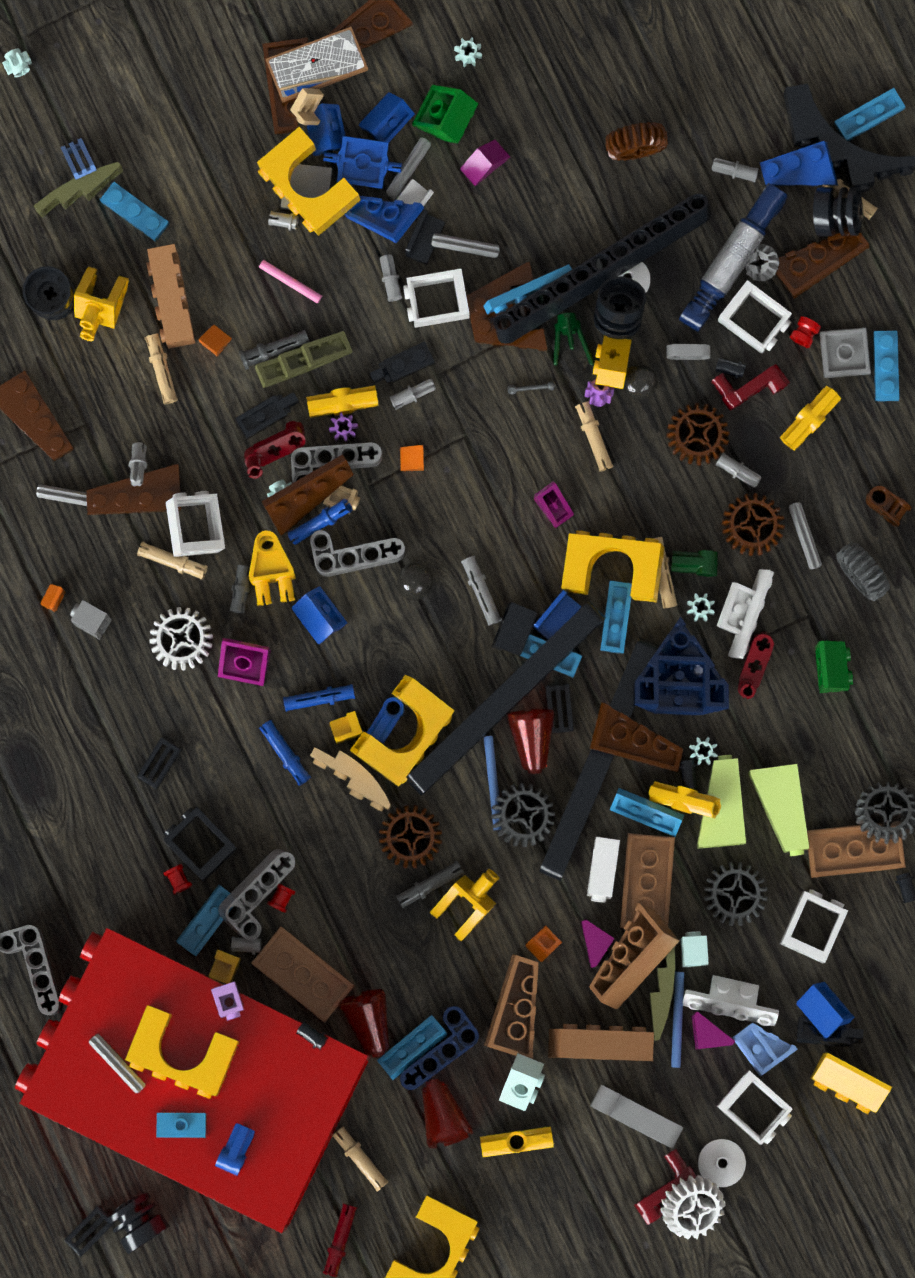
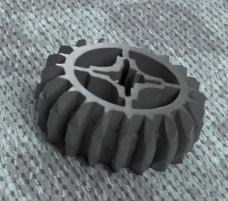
(863, 571)
(541, 808)
(878, 813)
(756, 897)

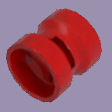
(804, 333)

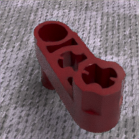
(771, 378)
(287, 441)
(751, 678)
(649, 1205)

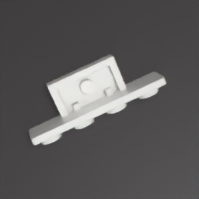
(742, 611)
(731, 999)

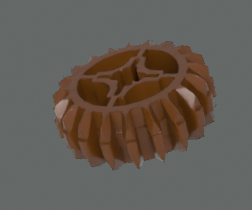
(636, 141)
(704, 441)
(763, 521)
(425, 834)

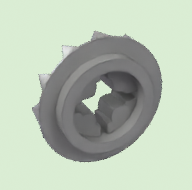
(768, 269)

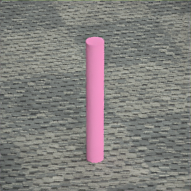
(290, 281)

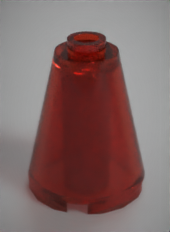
(532, 737)
(368, 1020)
(443, 1116)

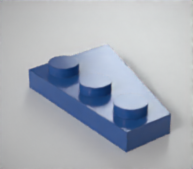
(801, 167)
(385, 217)

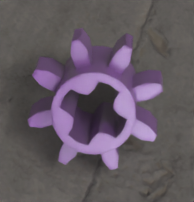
(598, 394)
(342, 421)

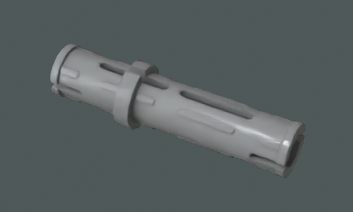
(481, 590)

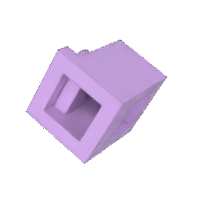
(221, 994)

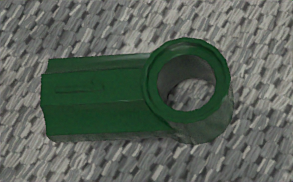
(700, 562)

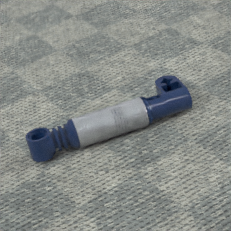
(733, 256)

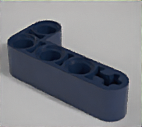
(436, 1053)

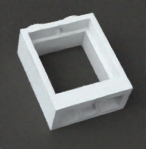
(436, 278)
(750, 289)
(211, 504)
(603, 869)
(803, 948)
(782, 1118)

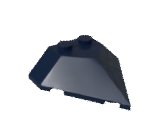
(681, 678)

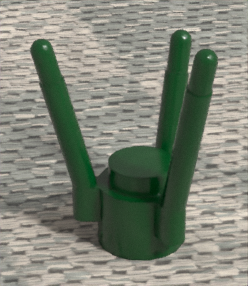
(568, 326)

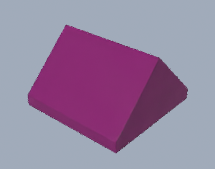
(243, 661)
(707, 1034)

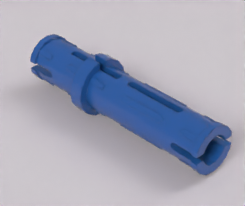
(328, 517)
(326, 696)
(283, 750)

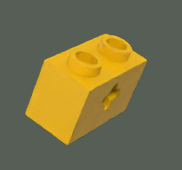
(612, 363)

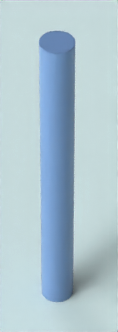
(492, 774)
(677, 1020)

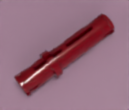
(339, 1241)

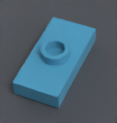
(181, 1125)

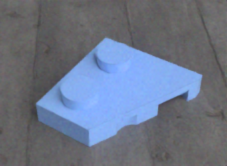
(762, 1048)

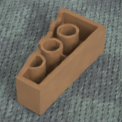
(171, 296)
(633, 957)
(516, 1010)
(601, 1044)

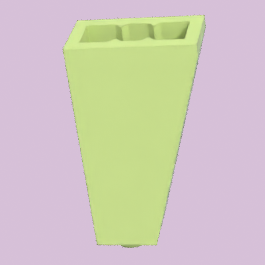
(783, 804)
(728, 825)

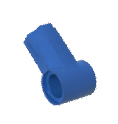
(385, 722)
(233, 1154)

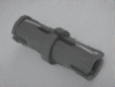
(240, 589)

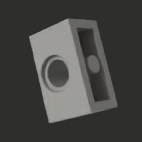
(90, 619)

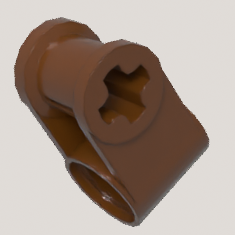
(888, 506)

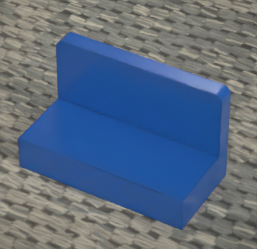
(387, 118)
(330, 130)
(318, 614)
(556, 615)
(824, 1009)

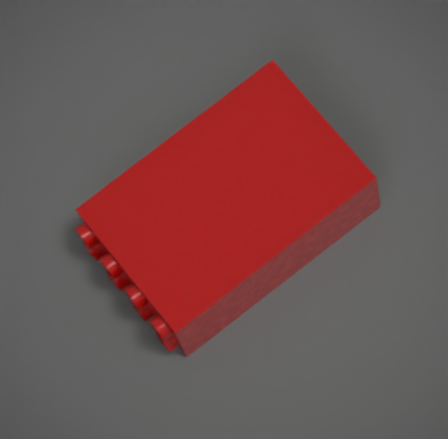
(272, 1085)

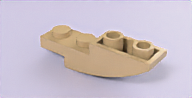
(361, 783)

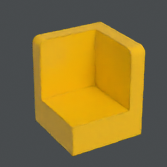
(346, 728)
(224, 967)

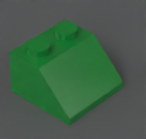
(445, 113)
(832, 666)

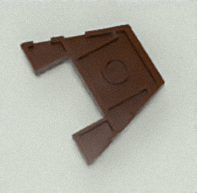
(482, 322)

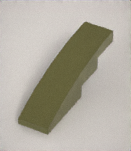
(87, 185)
(303, 359)
(661, 1000)

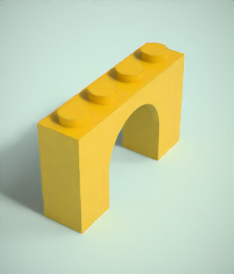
(319, 211)
(586, 549)
(431, 717)
(147, 1053)
(457, 1229)

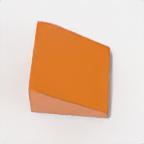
(215, 340)
(412, 458)
(53, 597)
(543, 944)

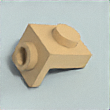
(306, 105)
(343, 493)

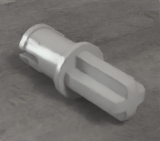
(734, 169)
(390, 278)
(412, 393)
(137, 464)
(738, 470)

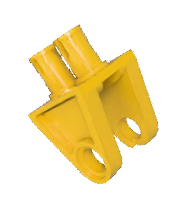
(95, 310)
(270, 567)
(475, 893)

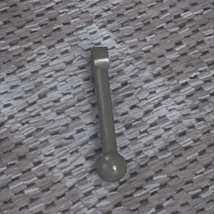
(512, 389)

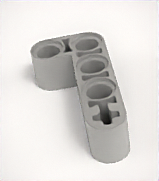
(335, 451)
(358, 552)
(259, 892)
(35, 972)
(636, 1116)

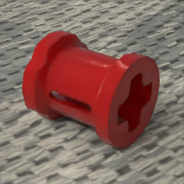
(177, 879)
(281, 898)

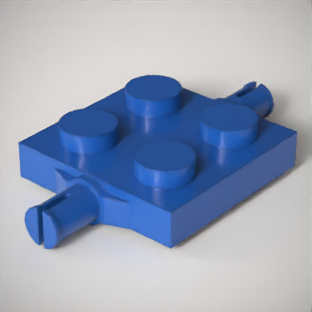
(363, 162)

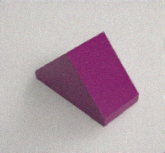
(484, 162)
(553, 504)
(596, 942)

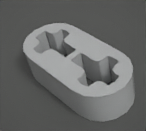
(688, 351)

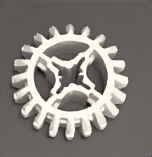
(175, 648)
(701, 1211)

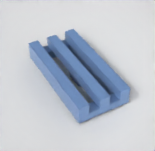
(74, 149)

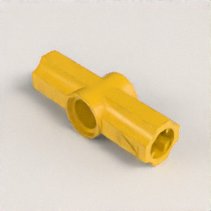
(342, 401)
(810, 418)
(684, 799)
(500, 1143)

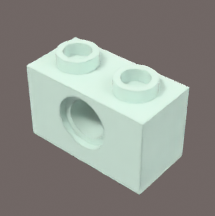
(694, 949)
(522, 1081)

